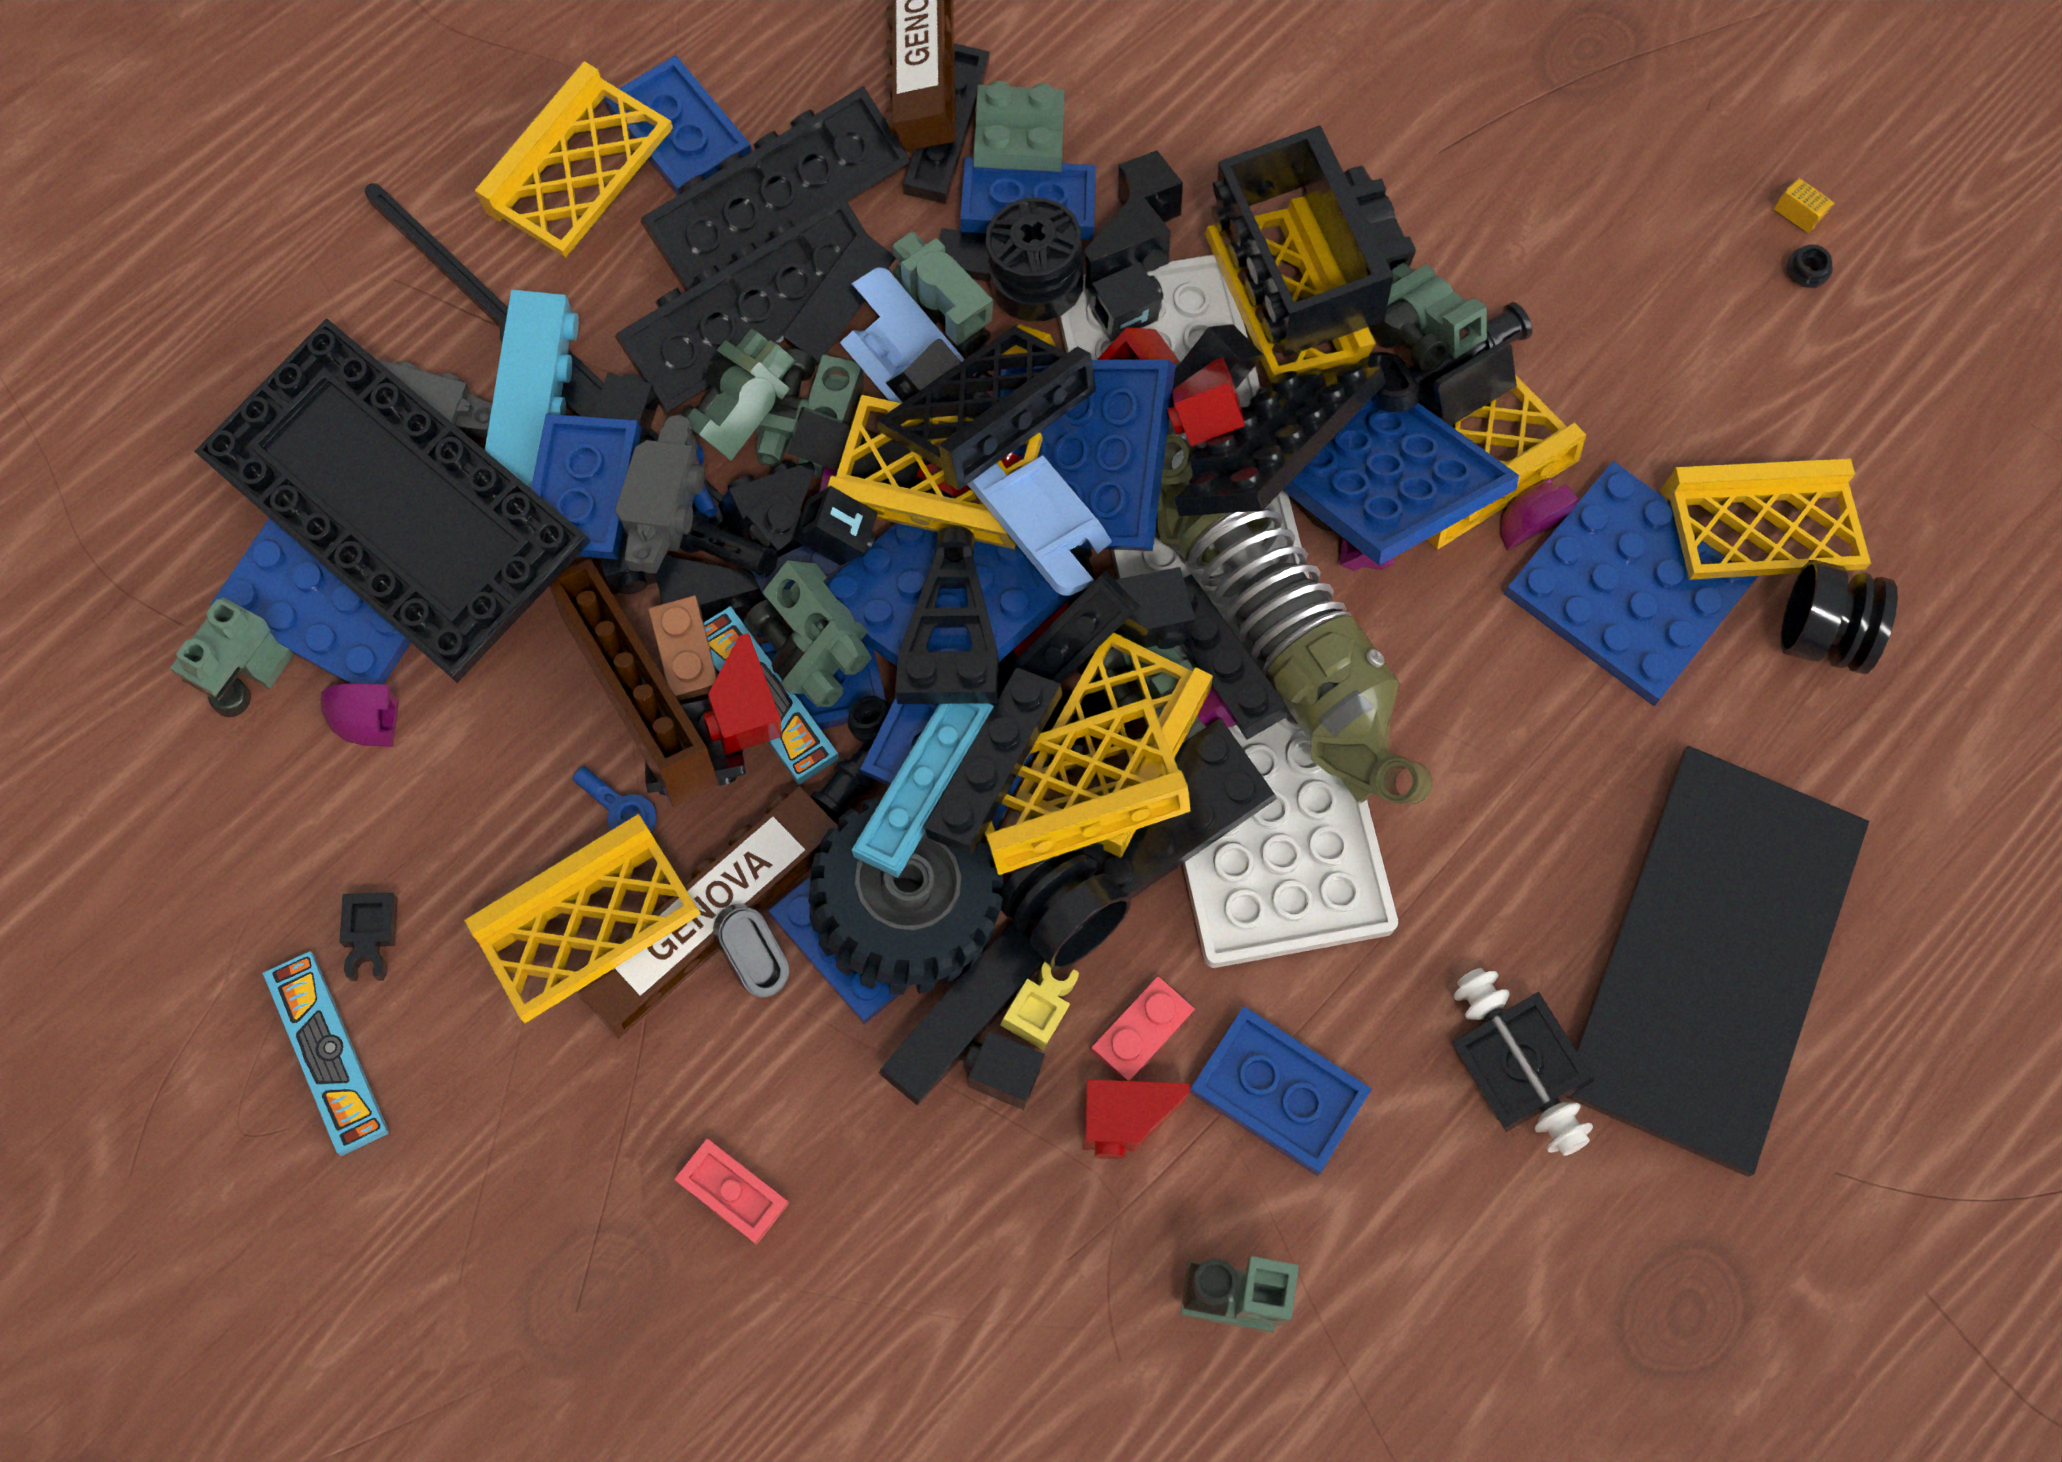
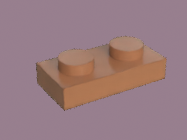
(684, 647)

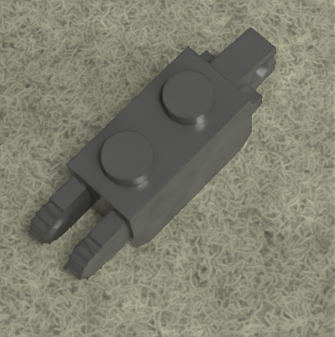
(448, 396)
(660, 495)

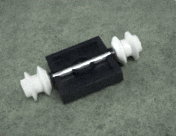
(1523, 1062)

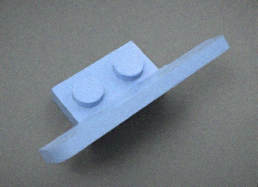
(896, 336)
(1043, 520)

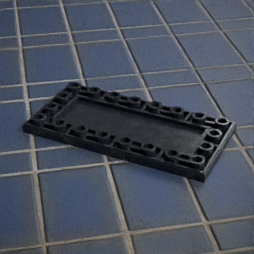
(393, 499)
(1717, 960)

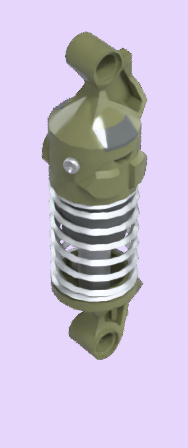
(1310, 644)

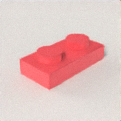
(1142, 1030)
(731, 1191)

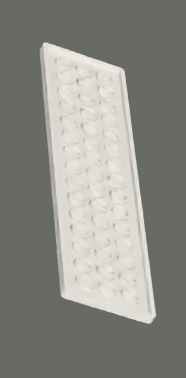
(1310, 861)

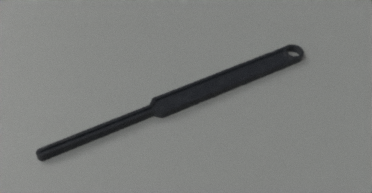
(584, 387)

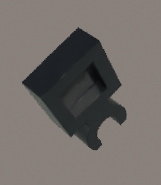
(367, 924)

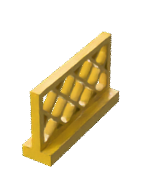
(541, 146)
(1319, 271)
(1540, 461)
(1752, 485)
(914, 505)
(1175, 719)
(1096, 816)
(567, 890)

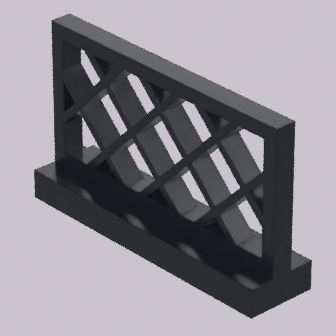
(1004, 420)

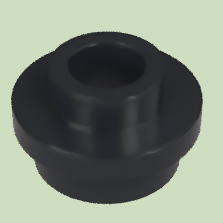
(1814, 257)
(863, 713)

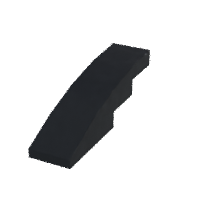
(962, 1015)

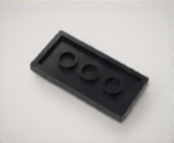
(1222, 795)

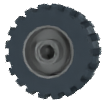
(903, 926)

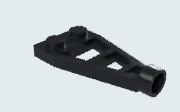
(951, 675)

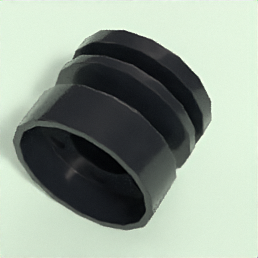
(1035, 259)
(1838, 617)
(1064, 906)

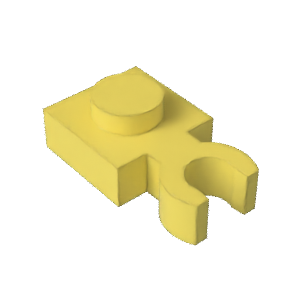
(1039, 1008)

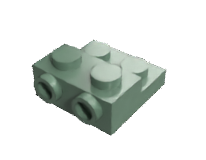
(1019, 127)

